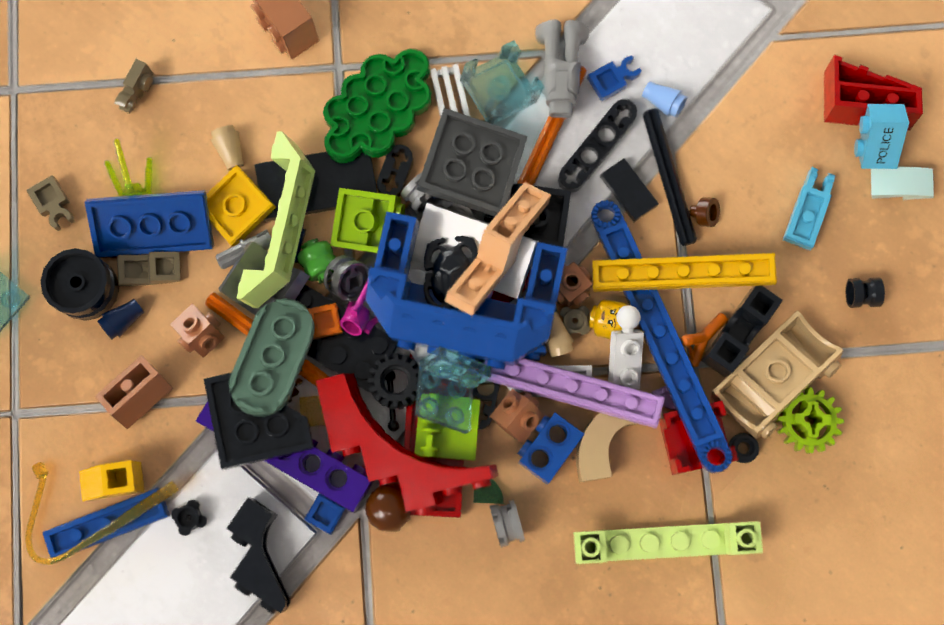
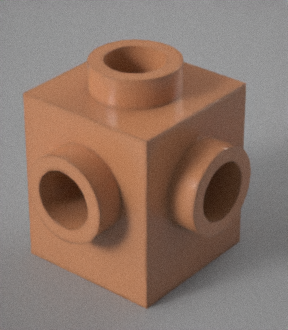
(577, 294)
(202, 335)
(518, 415)

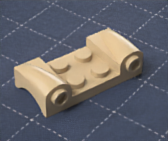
(777, 375)

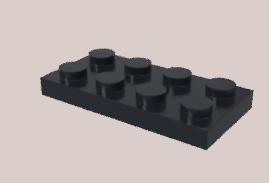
(345, 351)

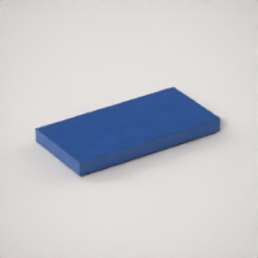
(149, 223)

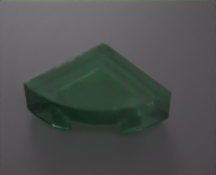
(488, 494)

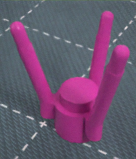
(357, 316)

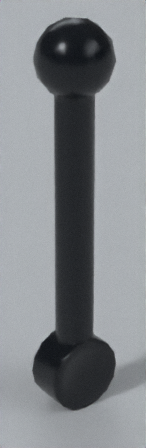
(393, 425)

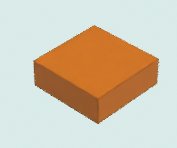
(326, 320)

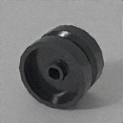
(79, 284)

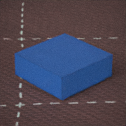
(325, 514)

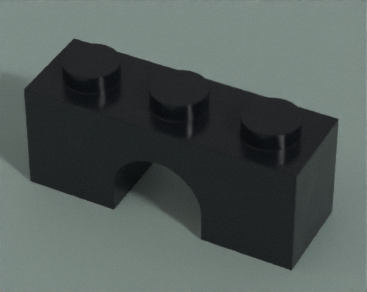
(740, 330)

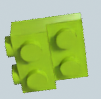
(361, 218)

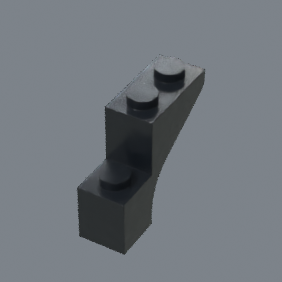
(256, 570)

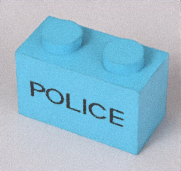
(882, 136)

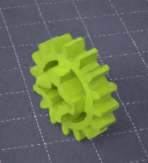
(808, 432)

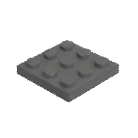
(472, 162)

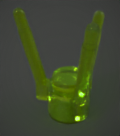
(129, 188)

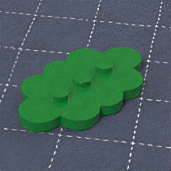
(377, 105)

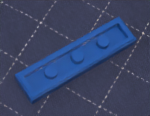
(72, 533)

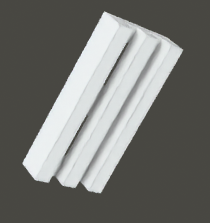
(445, 72)

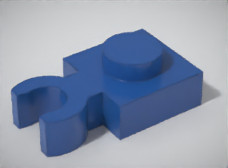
(611, 79)

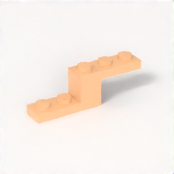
(497, 248)

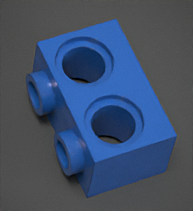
(556, 452)

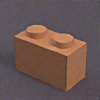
(133, 392)

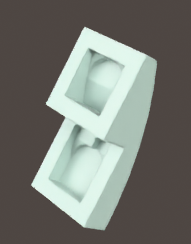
(902, 182)

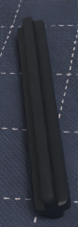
(669, 177)

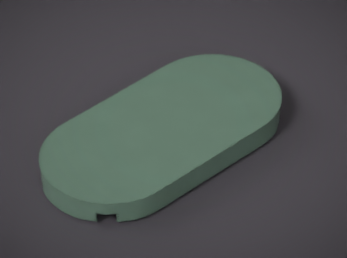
(272, 357)

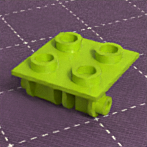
(443, 442)

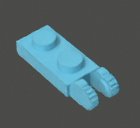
(809, 211)

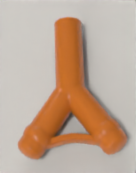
(701, 339)

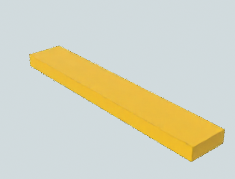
(684, 272)

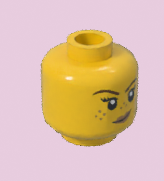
(604, 319)

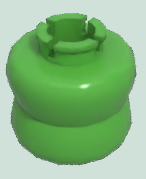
(315, 259)

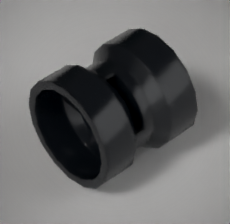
(865, 292)

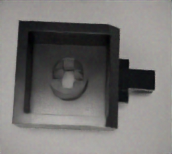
(552, 219)

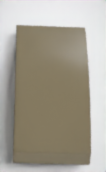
(148, 269)

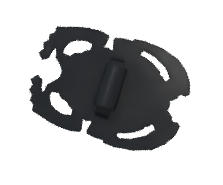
(446, 269)

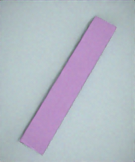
(581, 391)

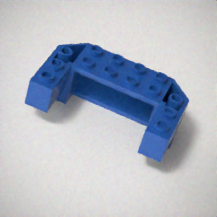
(497, 330)

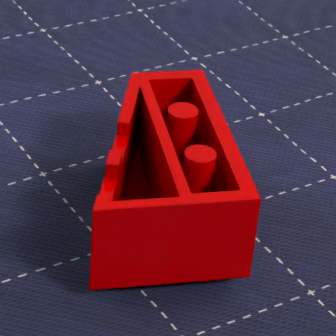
(852, 88)

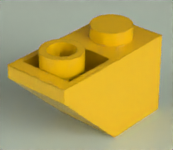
(111, 480)

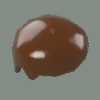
(386, 509)

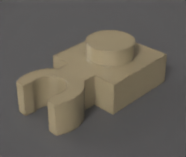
(136, 82)
(50, 199)

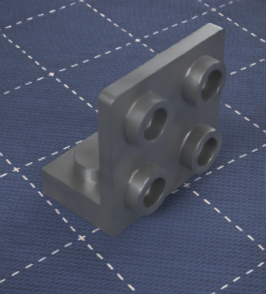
(254, 259)

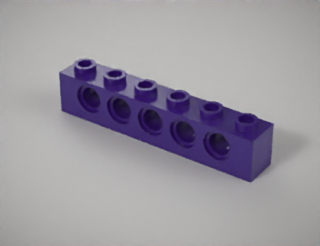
(348, 496)

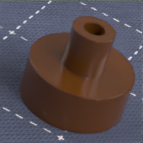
(706, 212)

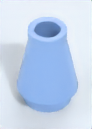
(666, 99)

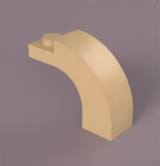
(593, 448)

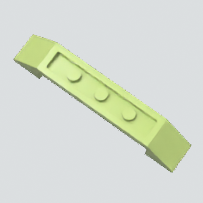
(260, 285)
(667, 542)

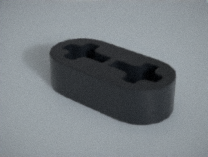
(388, 169)

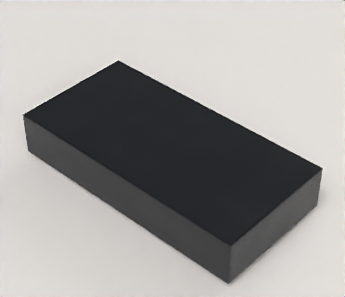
(629, 190)

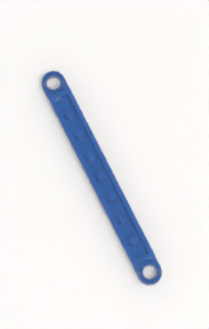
(665, 346)

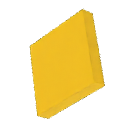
(237, 206)

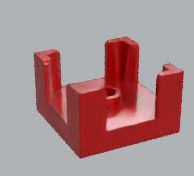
(678, 445)

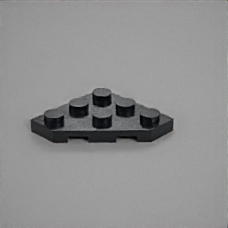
(250, 438)

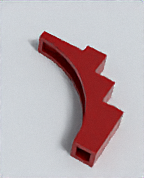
(420, 479)

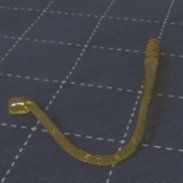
(140, 508)

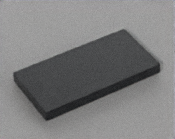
(326, 183)

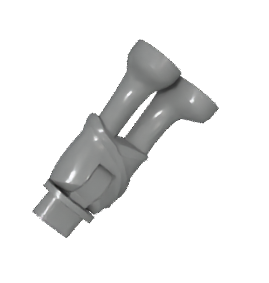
(561, 78)

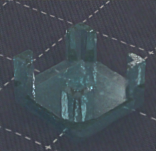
(500, 85)

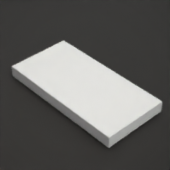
(446, 223)

